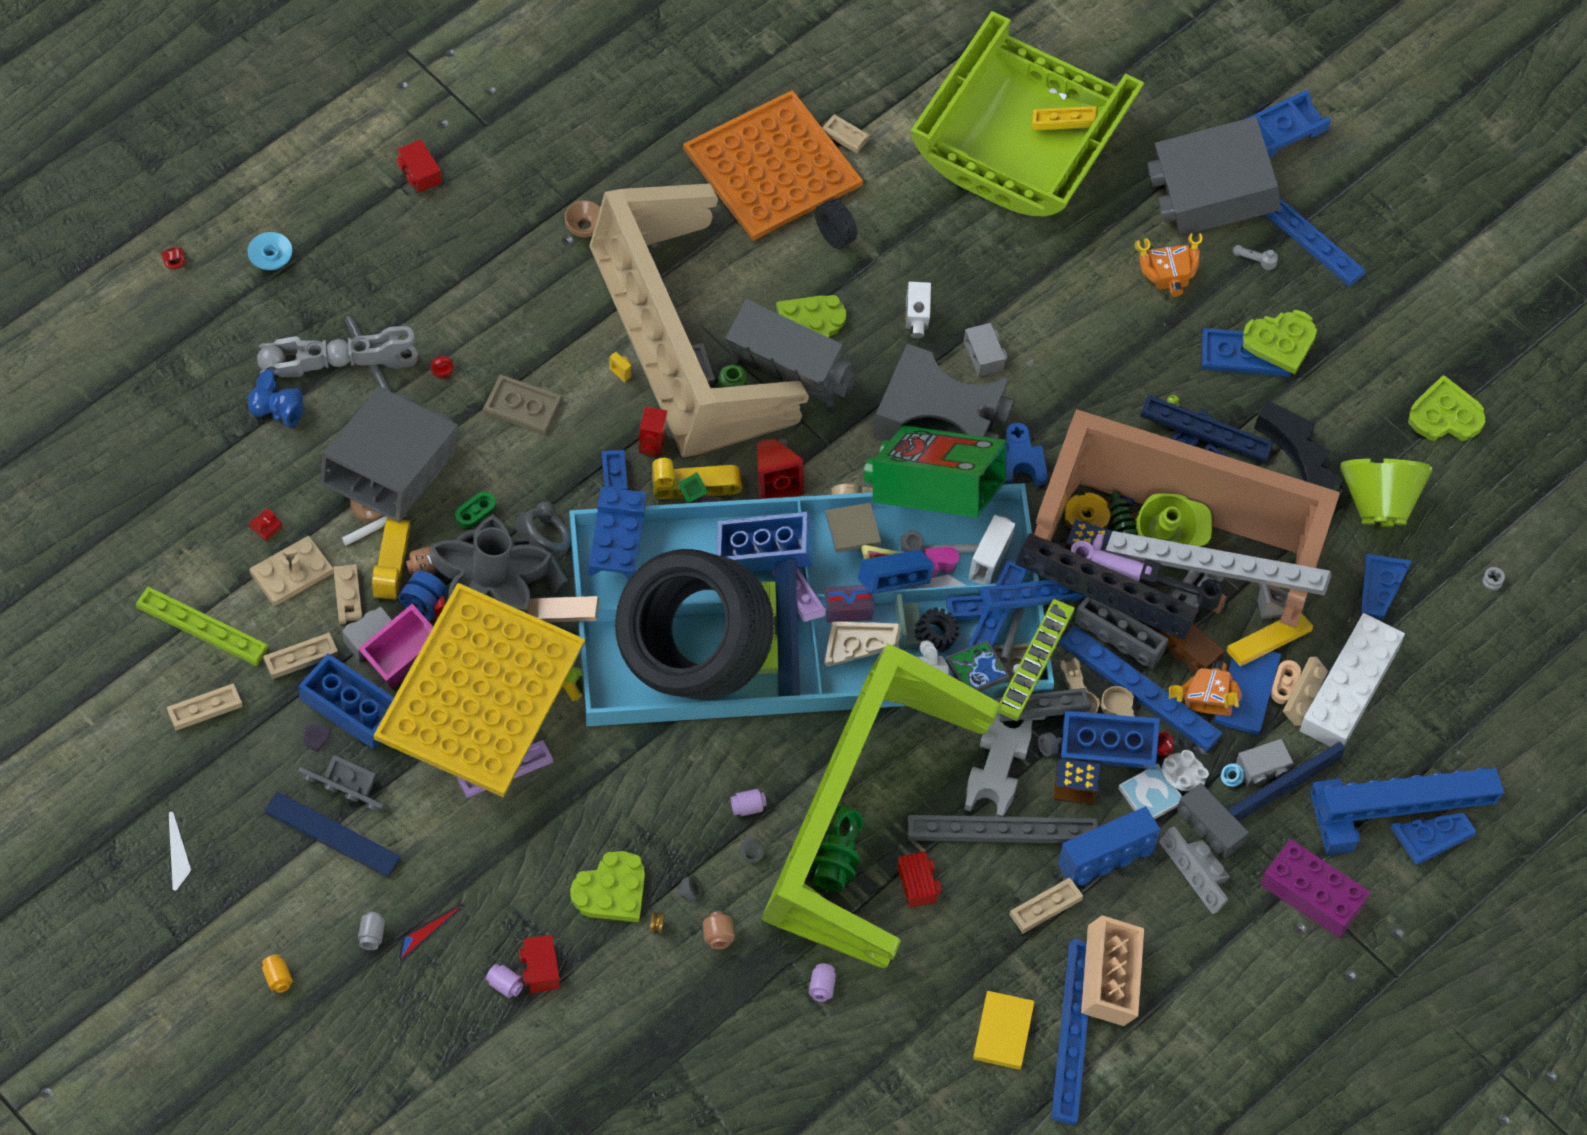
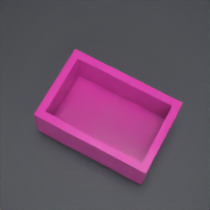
(397, 645)

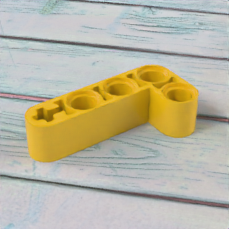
(716, 479)
(391, 560)

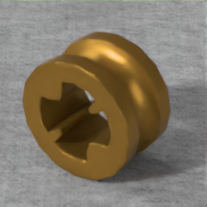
(657, 922)

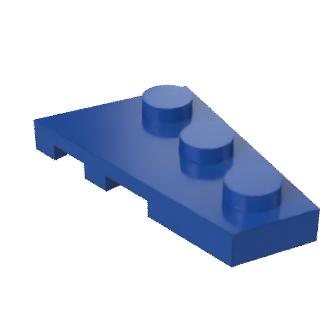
(1380, 583)
(1431, 837)

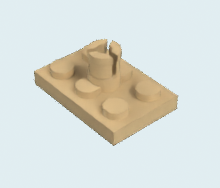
(291, 571)

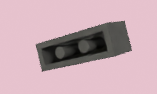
(1212, 821)

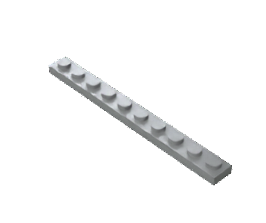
(1220, 563)

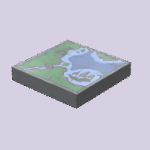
(977, 667)

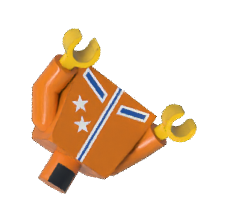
(1170, 266)
(1209, 691)

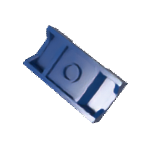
(1290, 122)
(617, 531)

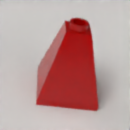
(779, 471)

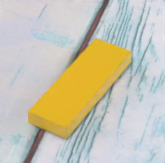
(1064, 118)

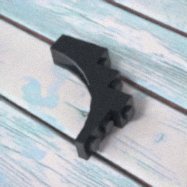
(1296, 438)

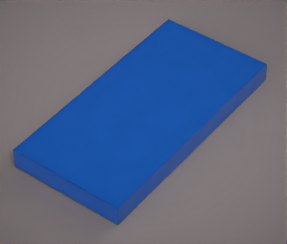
(1224, 352)
(1255, 683)

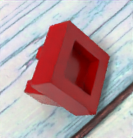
(265, 524)

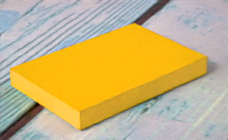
(1003, 1030)

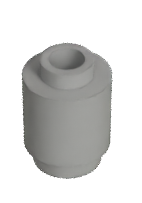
(371, 931)

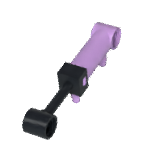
(1148, 572)

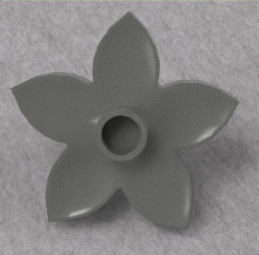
(492, 564)

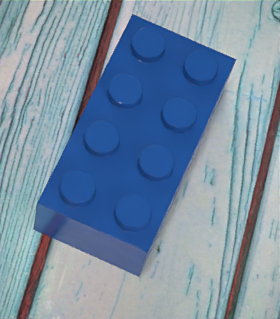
(767, 540)
(346, 699)
(1110, 739)
(1109, 846)

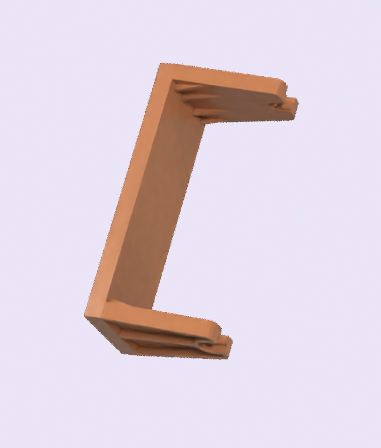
(1238, 494)

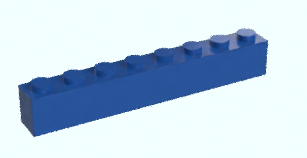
(1409, 795)

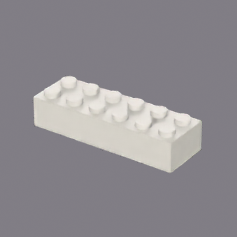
(1352, 681)

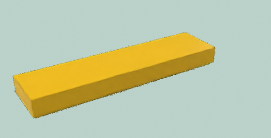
(1267, 640)

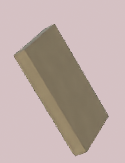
(522, 404)

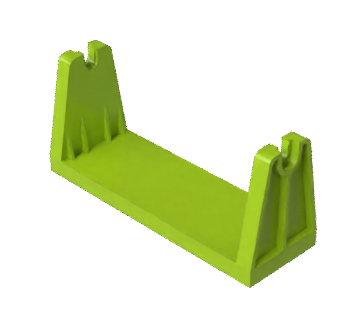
(896, 679)

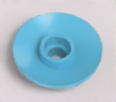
(267, 244)

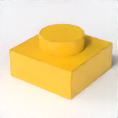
(620, 366)

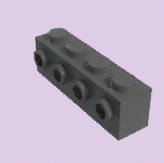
(1121, 631)

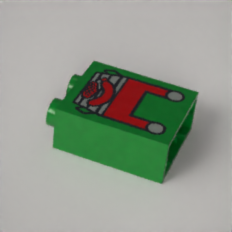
(937, 471)

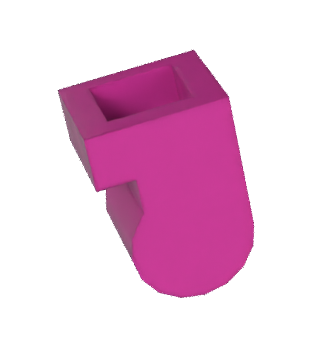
(944, 559)

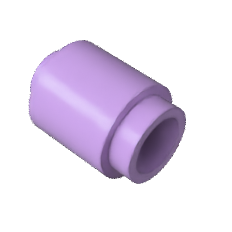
(748, 802)
(504, 980)
(822, 982)

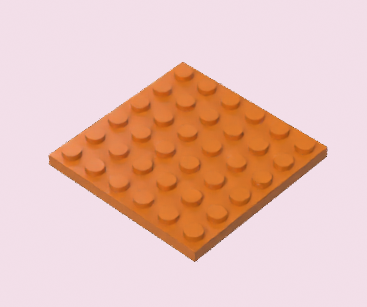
(772, 165)

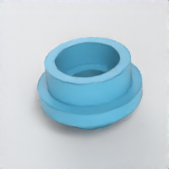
(1228, 770)

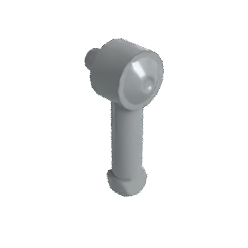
(1267, 259)

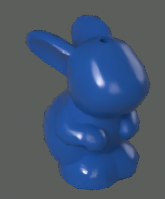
(283, 404)

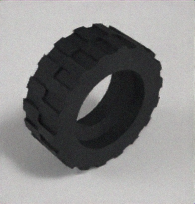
(836, 223)

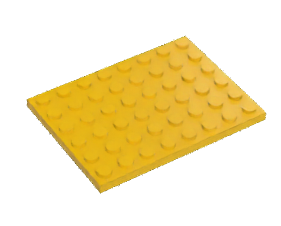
(479, 689)

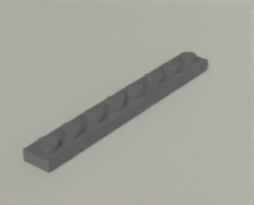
(997, 828)

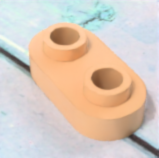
(1284, 683)

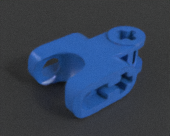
(1023, 456)

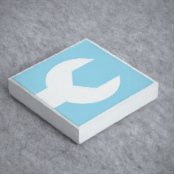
(1152, 791)

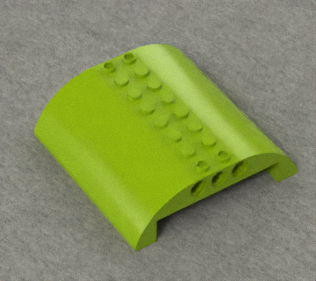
(982, 122)

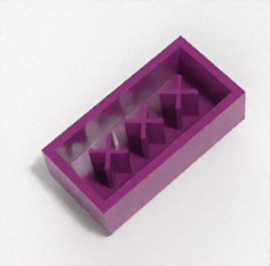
(1315, 888)

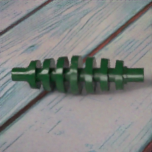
(1121, 515)

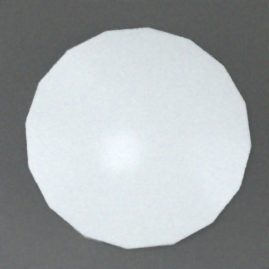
(1184, 771)

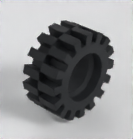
(943, 621)

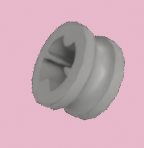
(1489, 582)

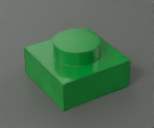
(692, 487)

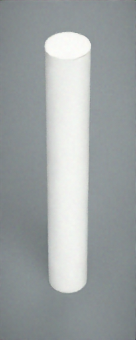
(364, 531)

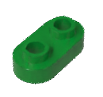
(473, 510)

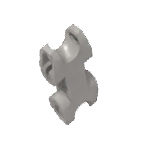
(993, 780)

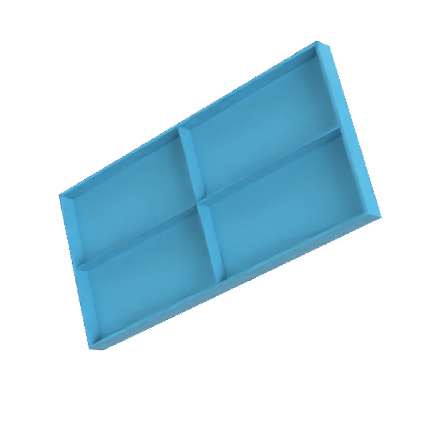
(619, 697)

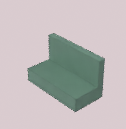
(907, 616)

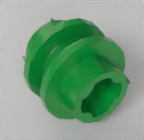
(835, 863)

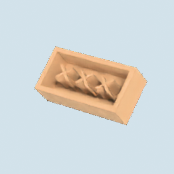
(1112, 970)

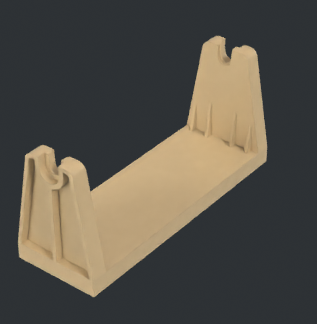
(697, 414)

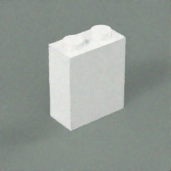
(991, 550)

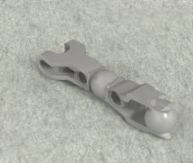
(378, 349)

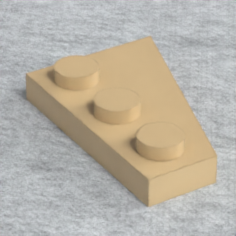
(858, 640)

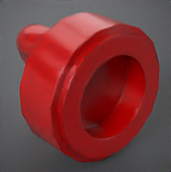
(173, 253)
(441, 367)
(1165, 744)

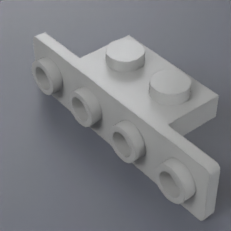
(1198, 867)

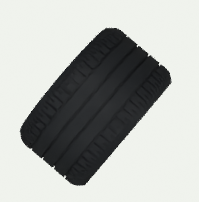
(648, 613)

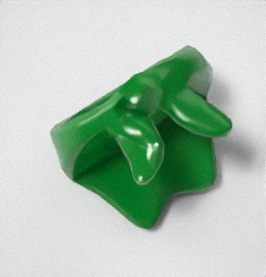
(849, 816)

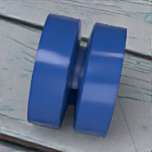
(424, 593)

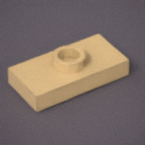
(845, 133)

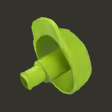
(1175, 520)

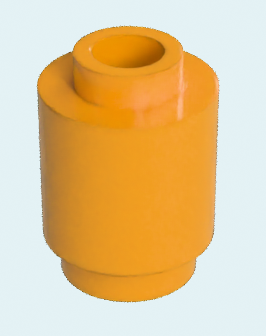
(276, 973)

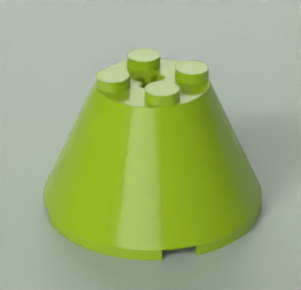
(1386, 489)

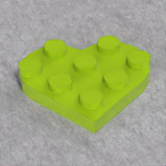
(817, 313)
(1281, 339)
(1446, 410)
(612, 889)

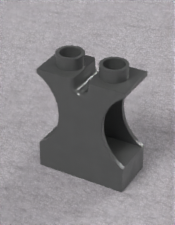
(930, 399)

